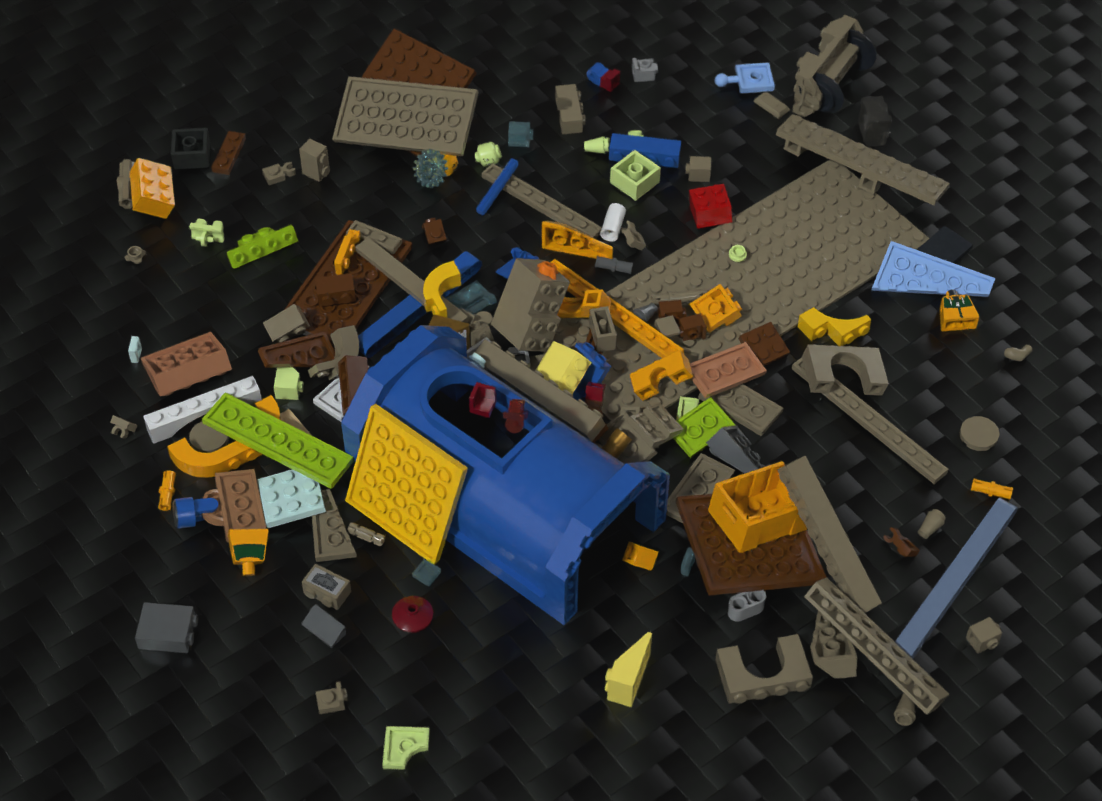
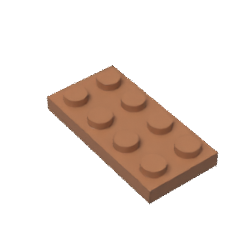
(726, 370)

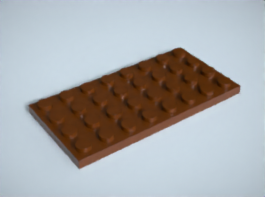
(368, 286)

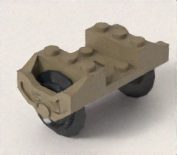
(818, 76)

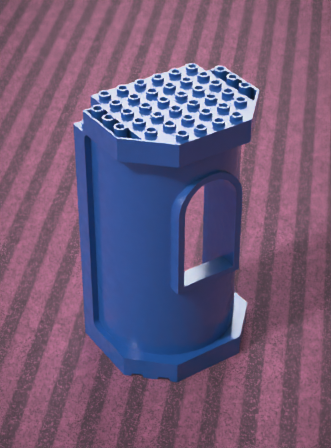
(519, 512)

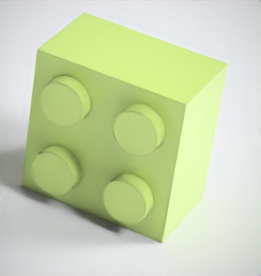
(635, 175)

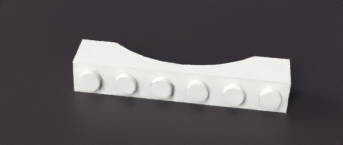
(167, 421)

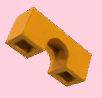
(646, 379)

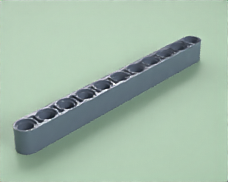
(956, 577)

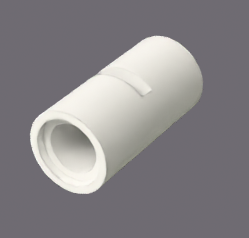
(613, 222)

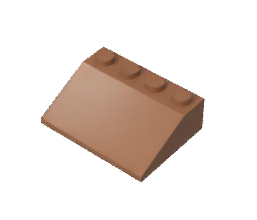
(186, 364)

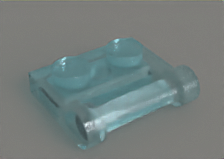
(470, 295)

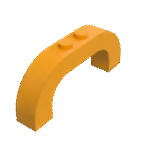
(223, 459)

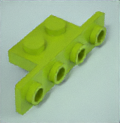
(260, 244)

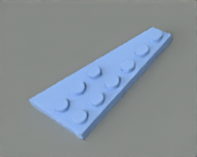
(919, 272)

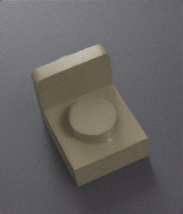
(331, 699)

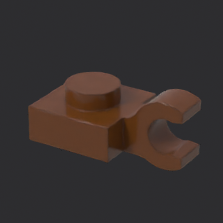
(903, 544)

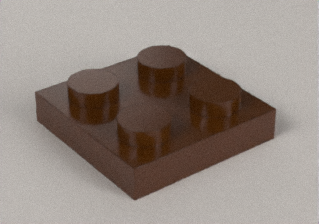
(765, 343)

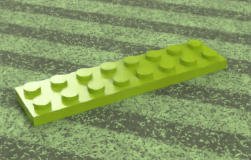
(278, 440)

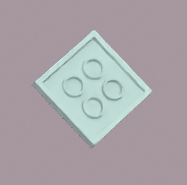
(289, 497)

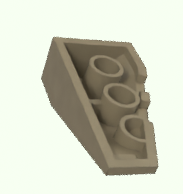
(832, 649)

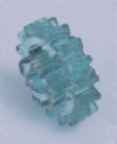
(430, 168)

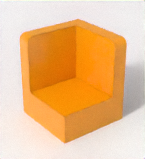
(640, 556)

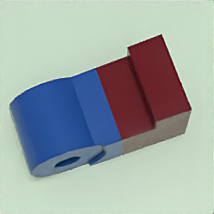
(604, 77)

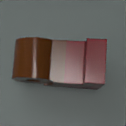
(595, 395)

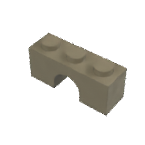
(570, 109)

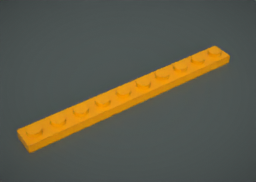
(622, 317)

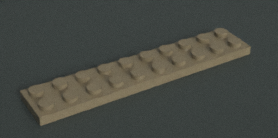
(863, 159)

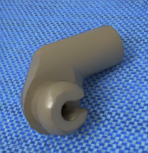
(1018, 354)

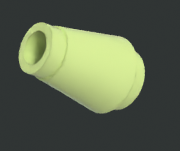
(597, 145)

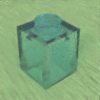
(519, 134)

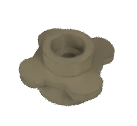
(135, 254)

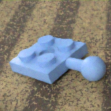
(747, 84)

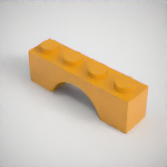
(581, 306)

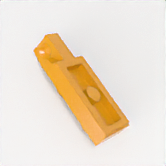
(346, 250)

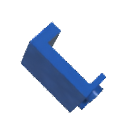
(595, 373)

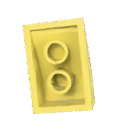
(628, 671)

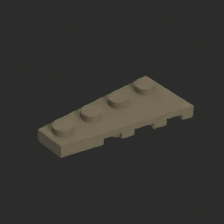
(329, 533)

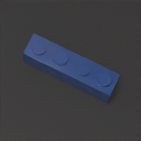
(659, 151)

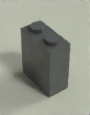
(166, 627)

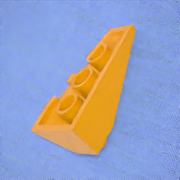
(569, 240)

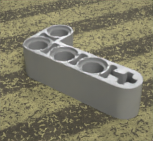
(748, 607)

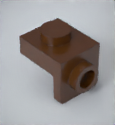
(434, 231)

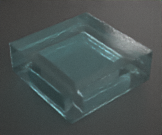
(687, 562)
(426, 572)

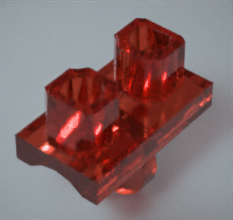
(515, 415)

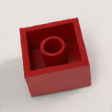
(710, 206)

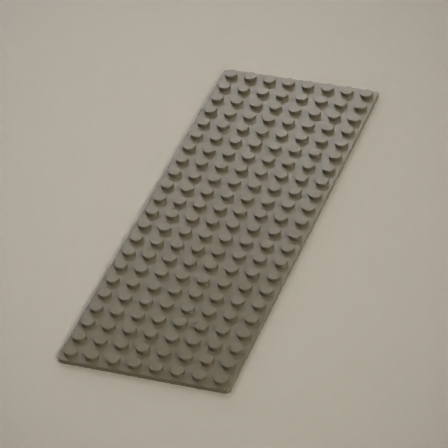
(802, 253)

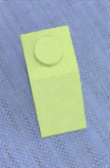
(287, 384)

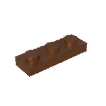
(228, 153)

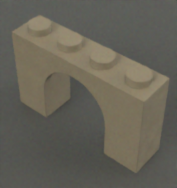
(863, 360)
(743, 686)

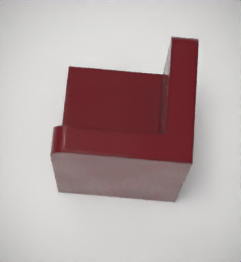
(482, 399)

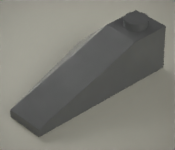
(734, 448)

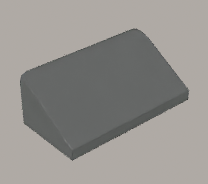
(324, 626)

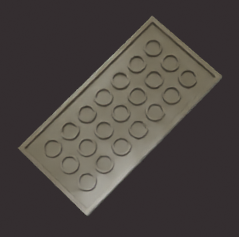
(405, 115)

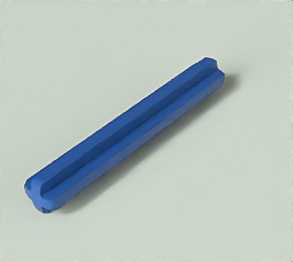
(497, 186)

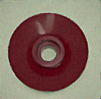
(415, 620)

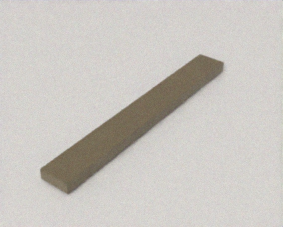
(543, 202)
(402, 275)

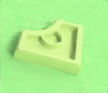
(402, 744)

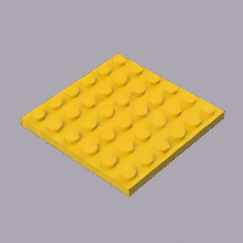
(405, 484)

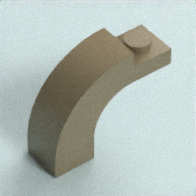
(345, 343)

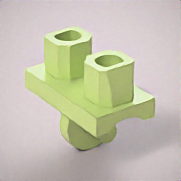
(207, 233)

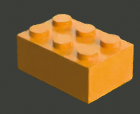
(152, 188)

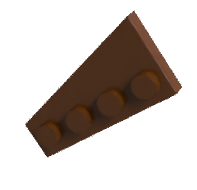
(298, 352)

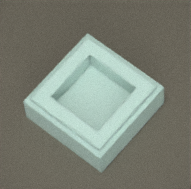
(135, 349)

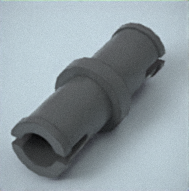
(614, 264)

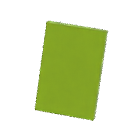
(700, 426)

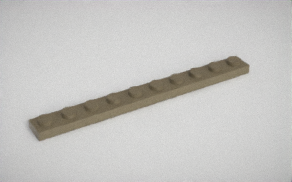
(881, 428)

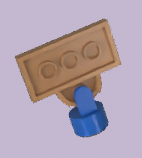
(231, 505)

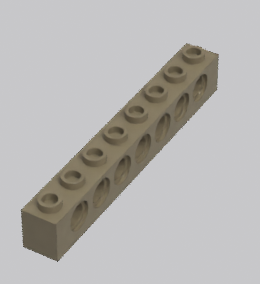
(876, 645)

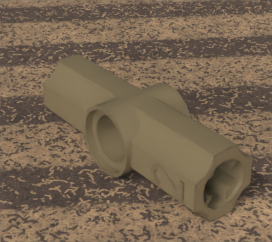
(124, 184)

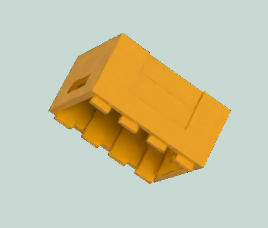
(750, 497)

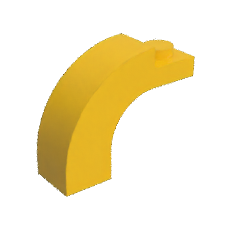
(437, 282)

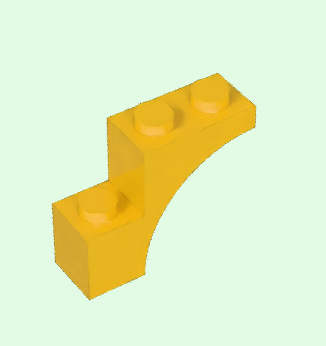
(841, 331)

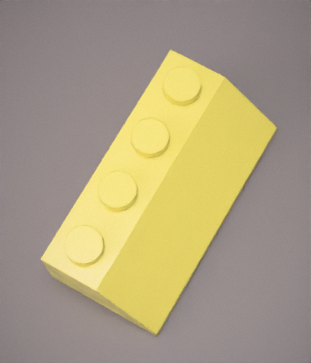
(563, 366)

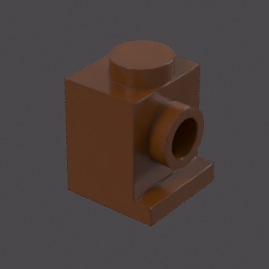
(670, 308)
(692, 327)

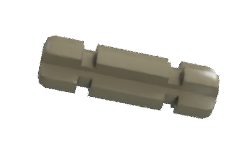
(366, 534)

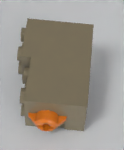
(531, 304)

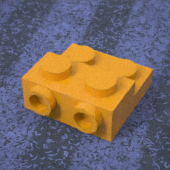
(717, 308)

